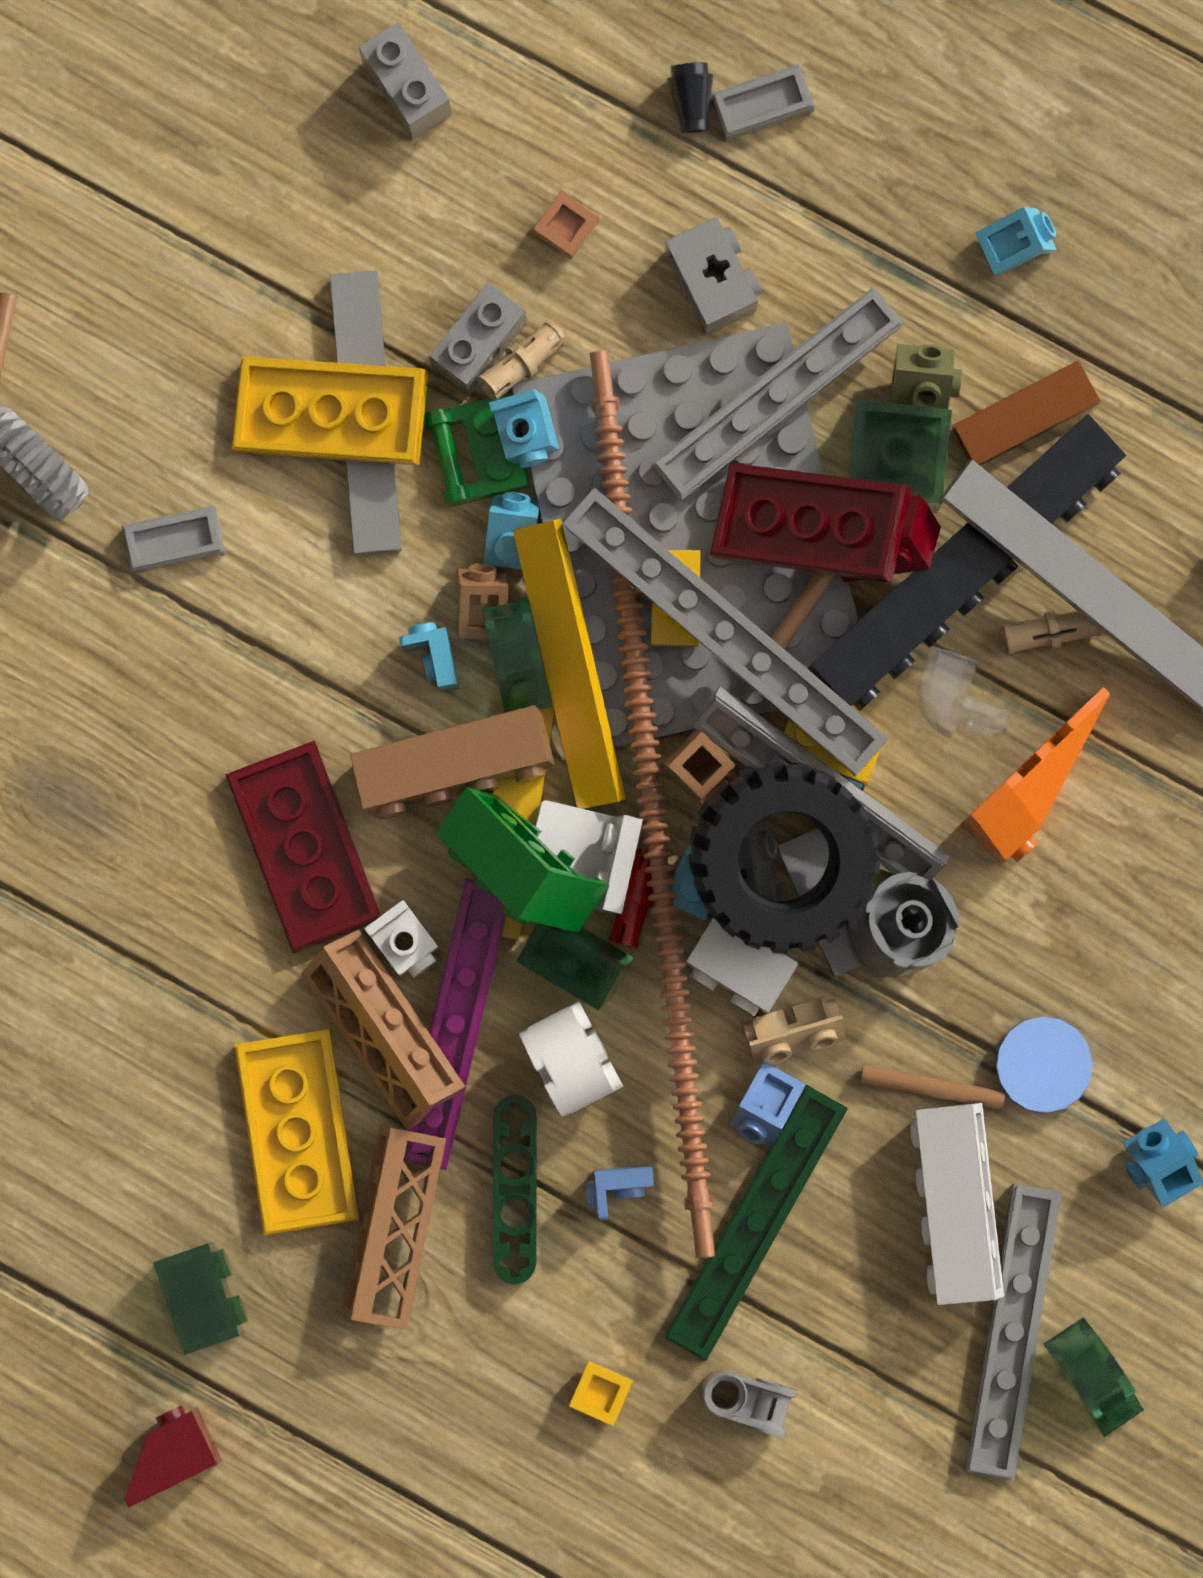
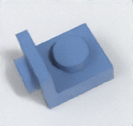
(766, 1105)
(626, 1181)

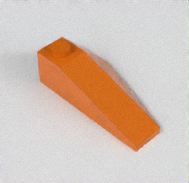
(1024, 799)

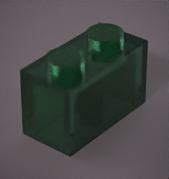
(576, 962)
(200, 1297)

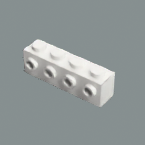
(958, 1204)

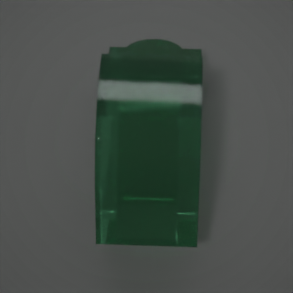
(516, 656)
(1094, 1376)

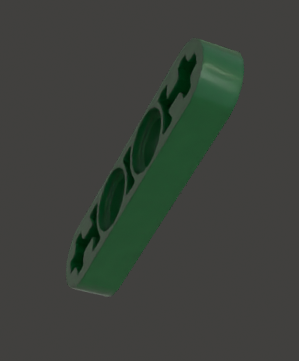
(519, 1189)

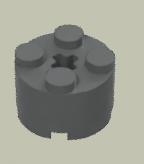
(929, 922)

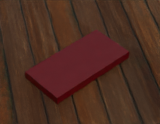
(811, 522)
(303, 846)

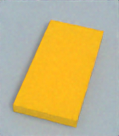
(330, 410)
(296, 1132)

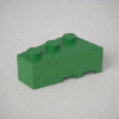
(516, 864)

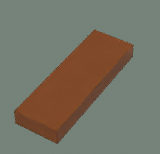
(1026, 414)

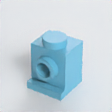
(541, 437)

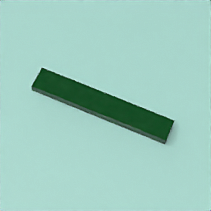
(755, 1223)

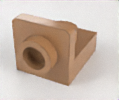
(479, 588)

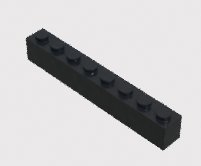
(962, 567)

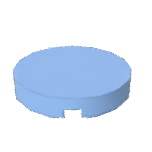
(1044, 1064)

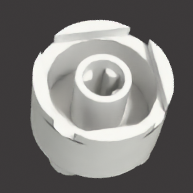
(570, 1059)

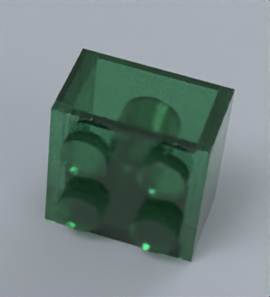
(900, 447)

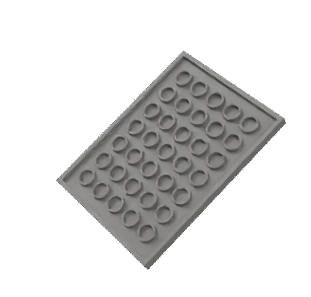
(660, 404)

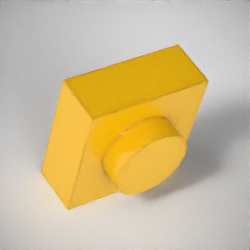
(601, 1393)

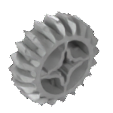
(38, 467)

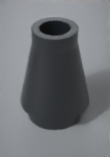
(691, 94)

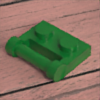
(493, 470)

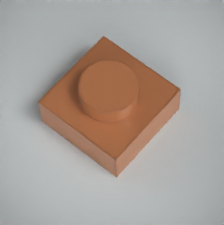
(566, 225)

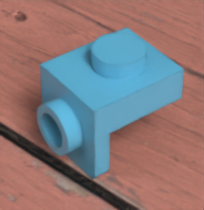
(506, 514)

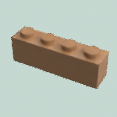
(450, 760)

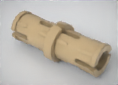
(521, 360)
(1048, 630)

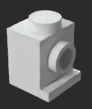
(397, 921)

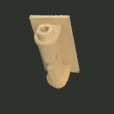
(816, 1028)

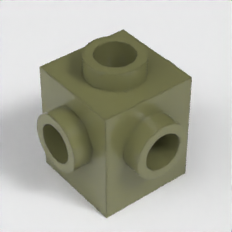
(924, 376)

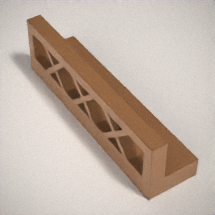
(385, 1024)
(375, 1225)

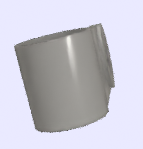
(751, 1401)

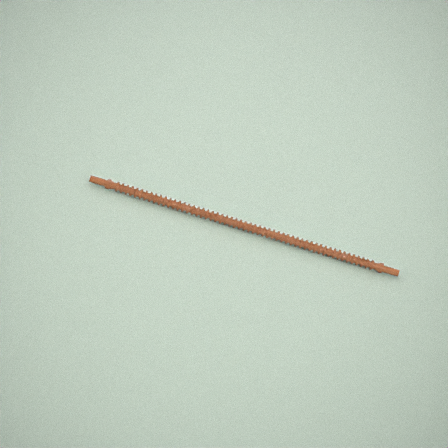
(698, 1197)

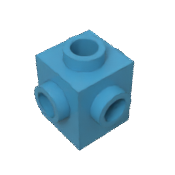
(1163, 1162)

